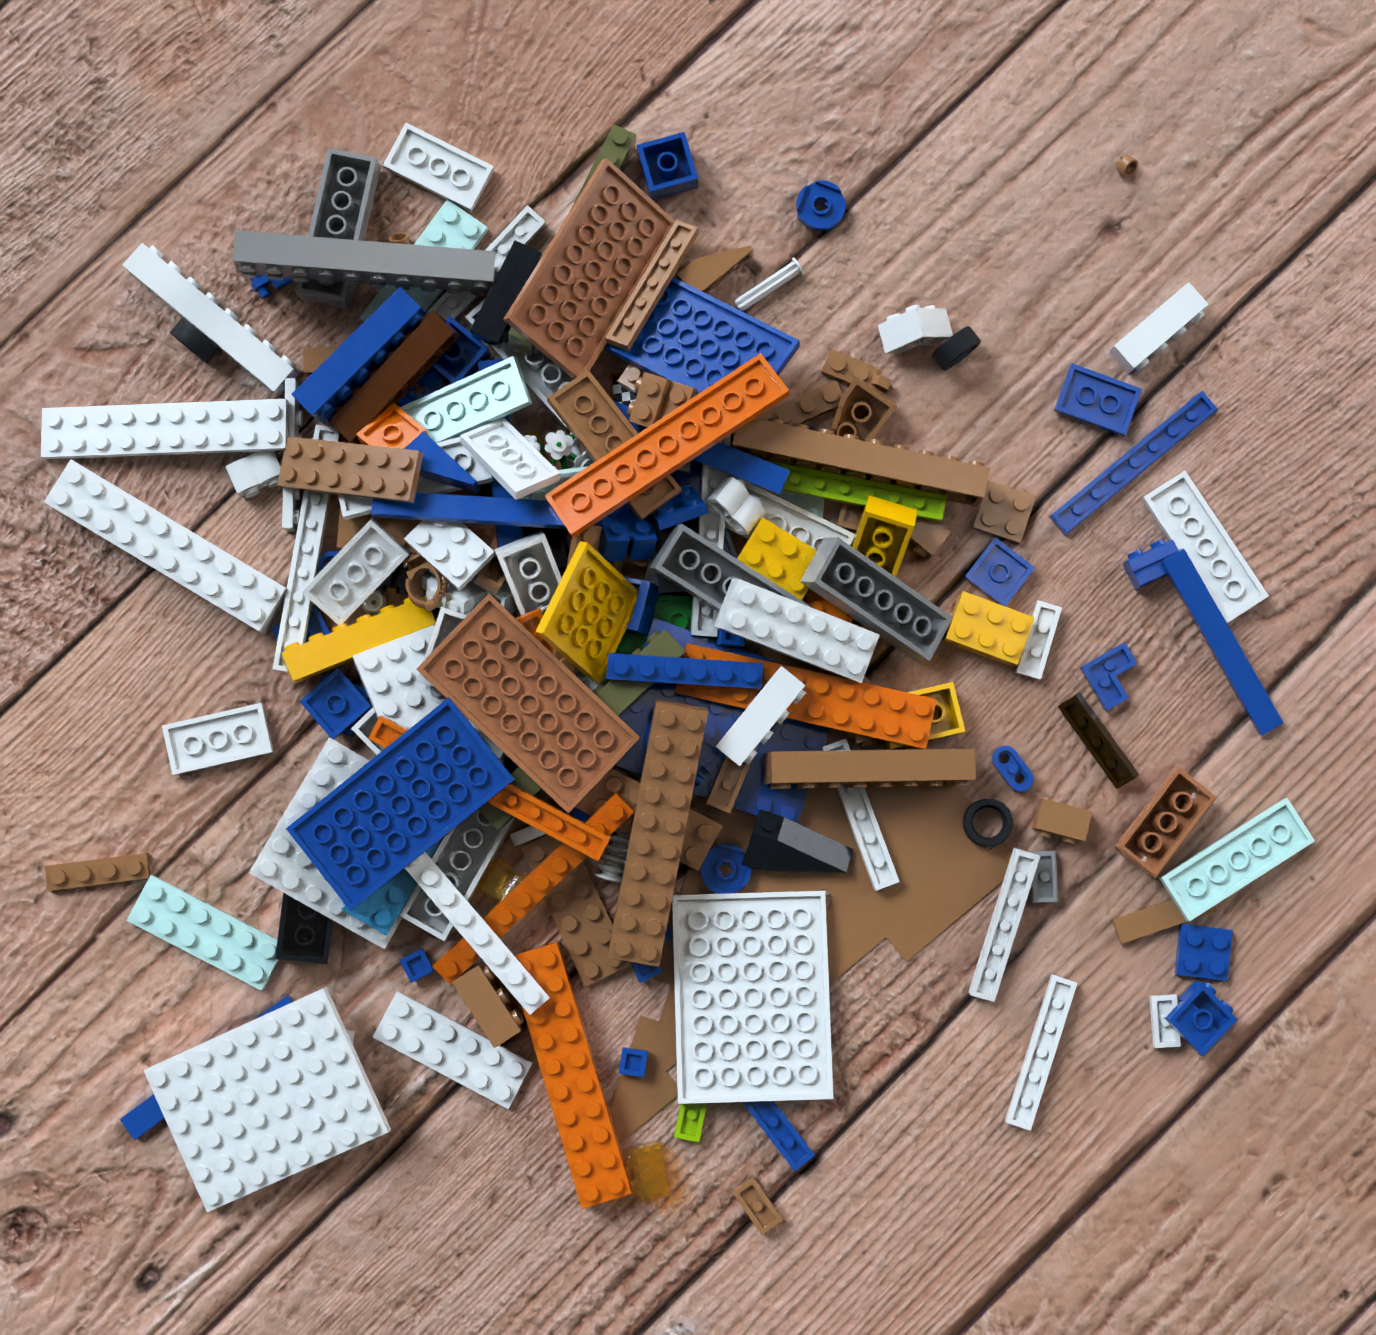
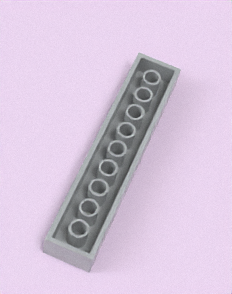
(363, 262)

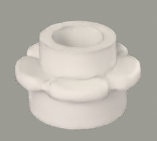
(380, 603)

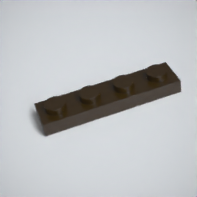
(1098, 740)

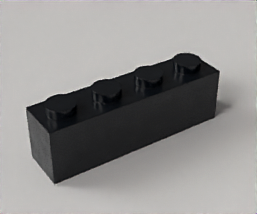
(507, 285)

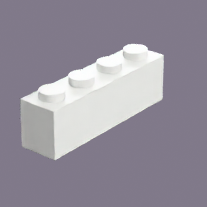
(1158, 328)
(761, 715)

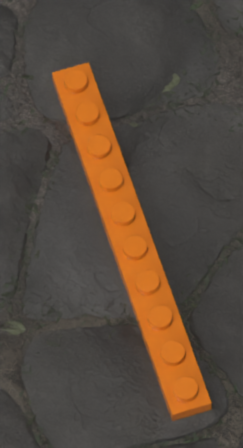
(522, 805)
(533, 888)

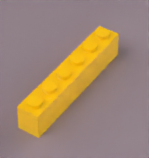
(345, 641)

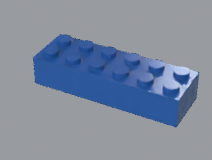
(358, 356)

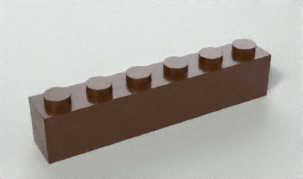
(396, 376)

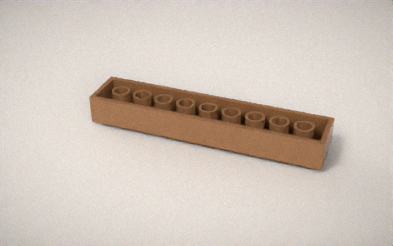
(863, 460)
(657, 832)

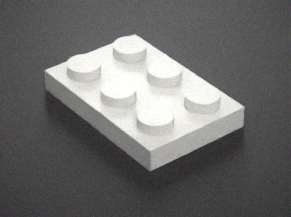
(450, 550)

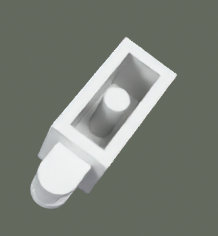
(459, 601)

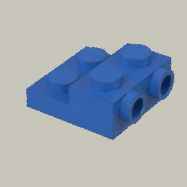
(1201, 1017)

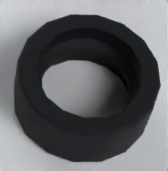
(194, 340)
(956, 348)
(1007, 824)

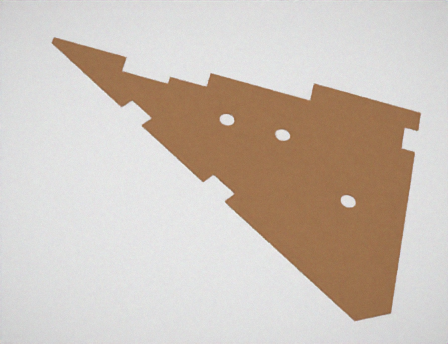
(938, 878)

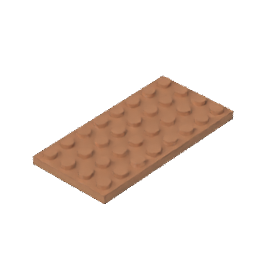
(589, 270)
(528, 703)

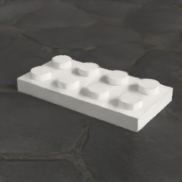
(438, 167)
(510, 458)
(355, 572)
(217, 739)

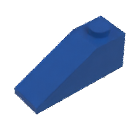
(440, 466)

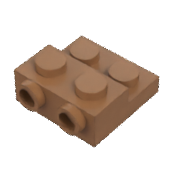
(657, 399)

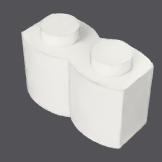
(255, 472)
(736, 505)

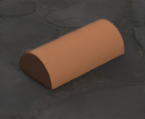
(1165, 822)

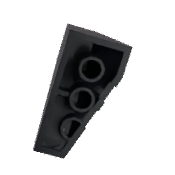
(788, 846)

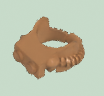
(417, 567)

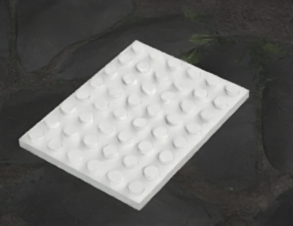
(752, 997)
(267, 1099)

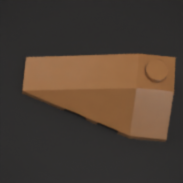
(862, 411)

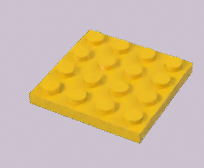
(588, 612)

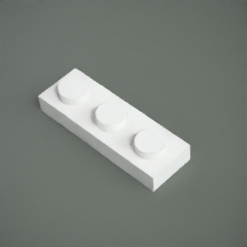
(1039, 640)

